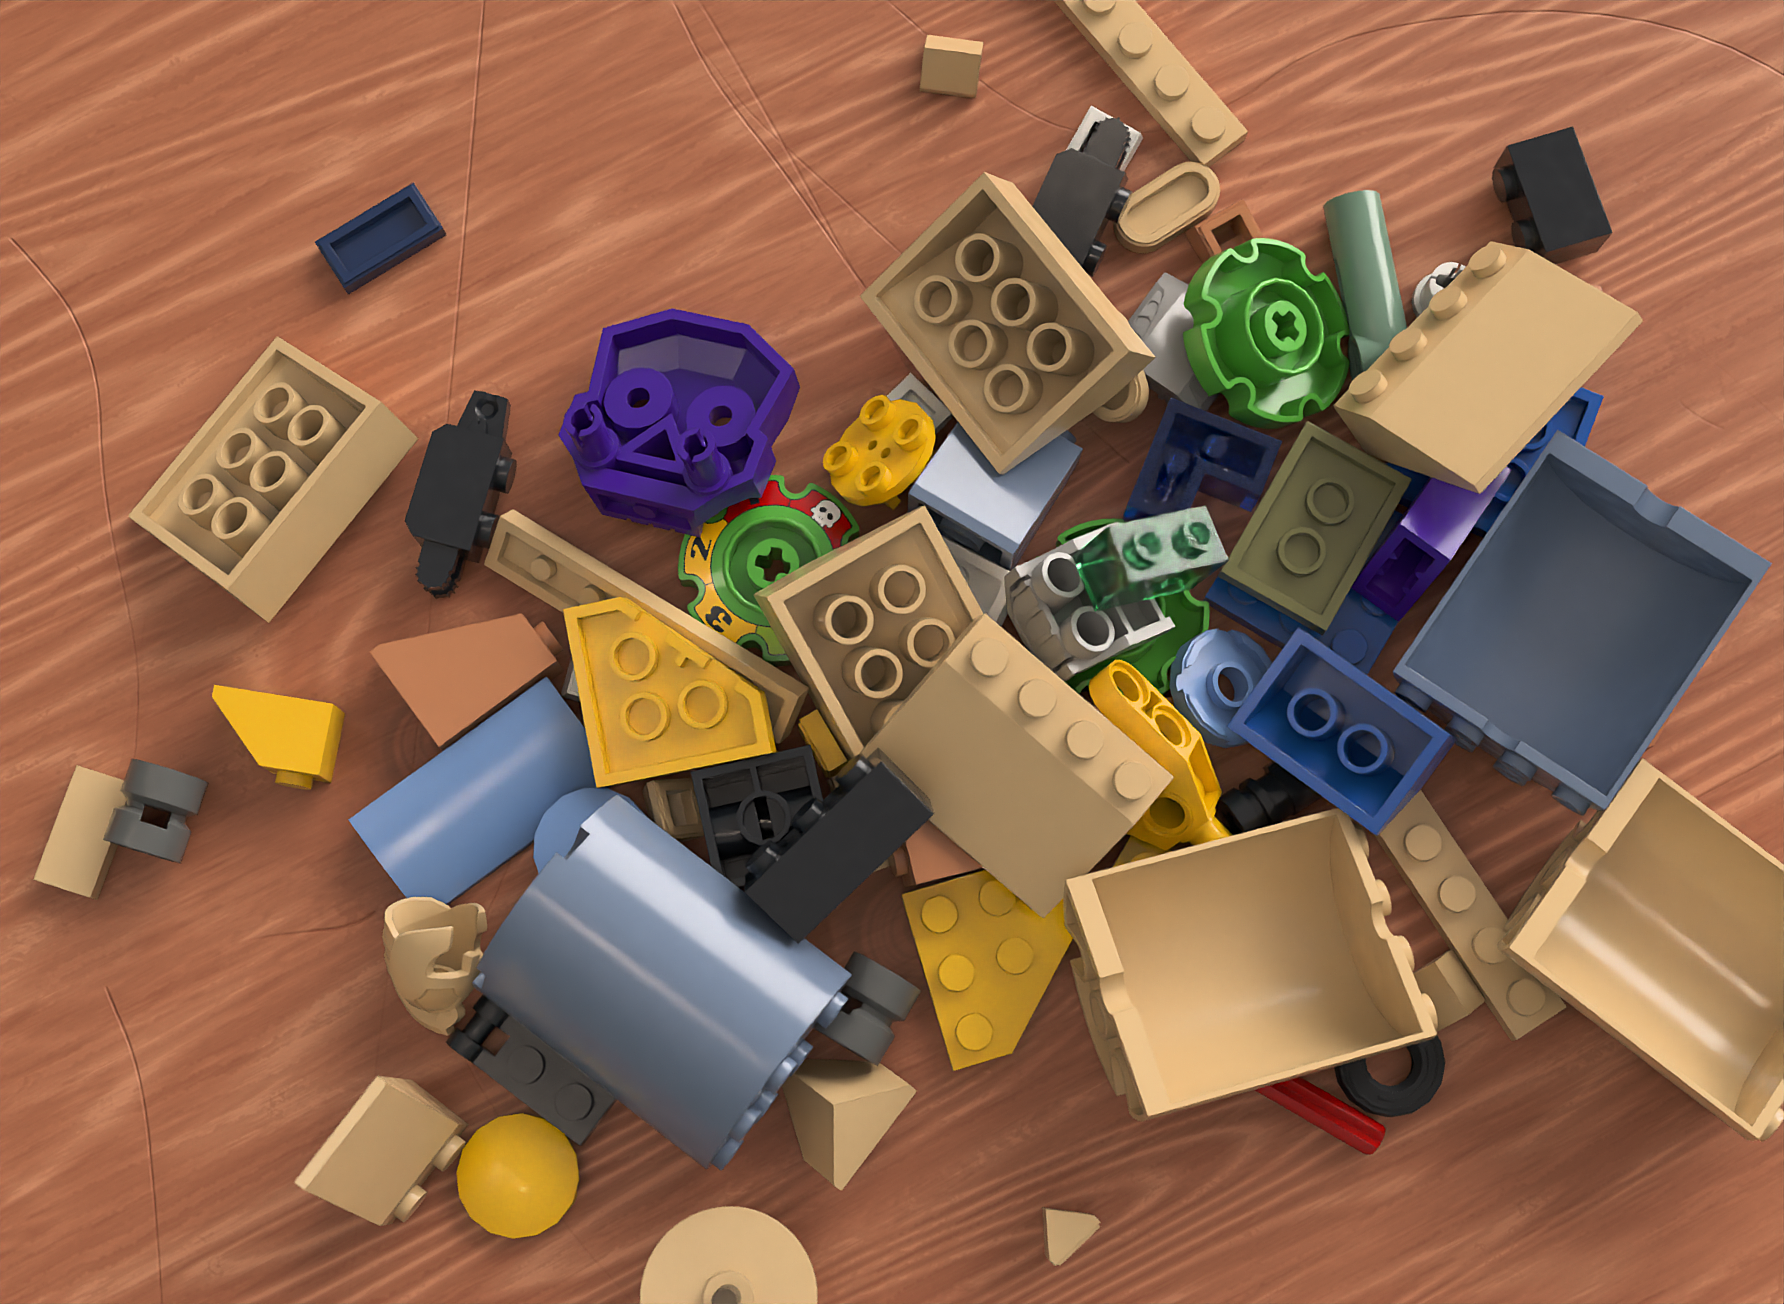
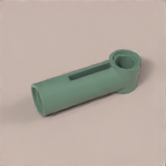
(1364, 275)

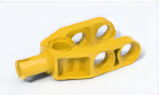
(1182, 754)

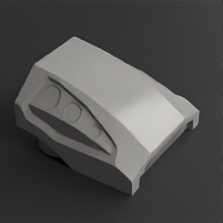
(1161, 326)
(1059, 621)

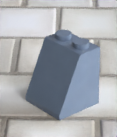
(987, 509)

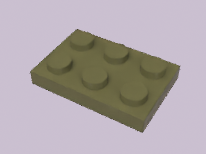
(1315, 528)

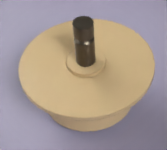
(729, 1259)

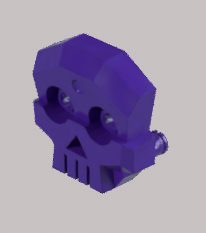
(693, 376)

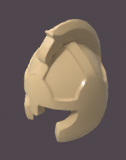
(433, 957)

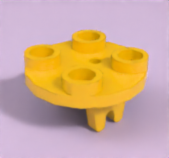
(881, 452)

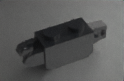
(1087, 192)
(459, 492)

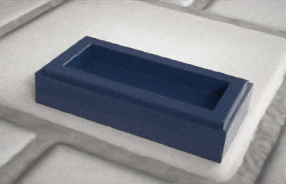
(380, 238)

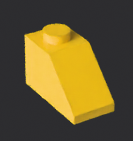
(285, 733)

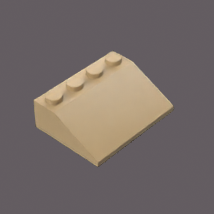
(1005, 323)
(1484, 367)
(274, 477)
(870, 622)
(1018, 765)

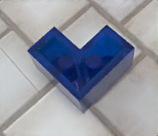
(1203, 455)

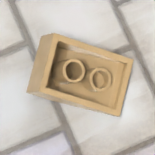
(385, 1152)

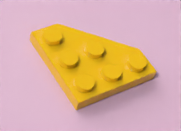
(657, 698)
(983, 962)

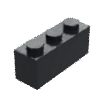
(836, 843)

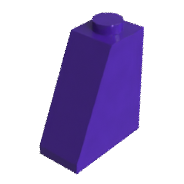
(1422, 544)

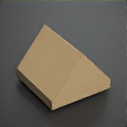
(951, 66)
(674, 807)
(1448, 988)
(1066, 1232)

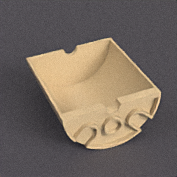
(1669, 943)
(1241, 964)

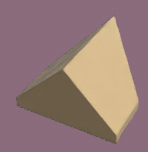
(842, 1112)

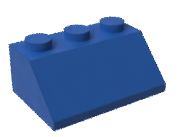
(1341, 732)

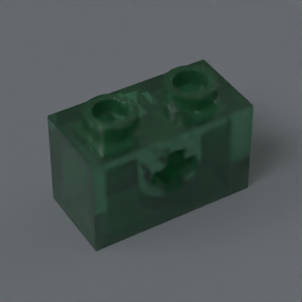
(1150, 558)

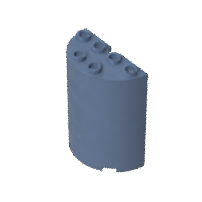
(1576, 626)
(661, 982)

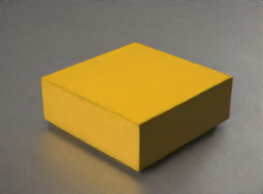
(823, 745)

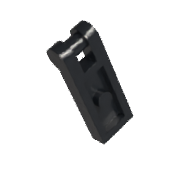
(533, 1072)

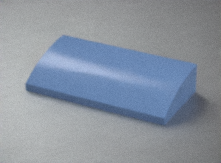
(478, 797)

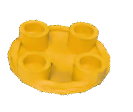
(518, 1176)

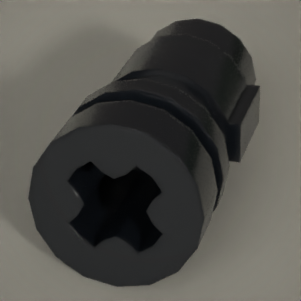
(1264, 800)

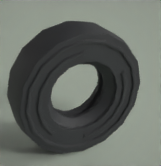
(1399, 1099)

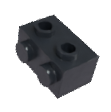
(1551, 197)

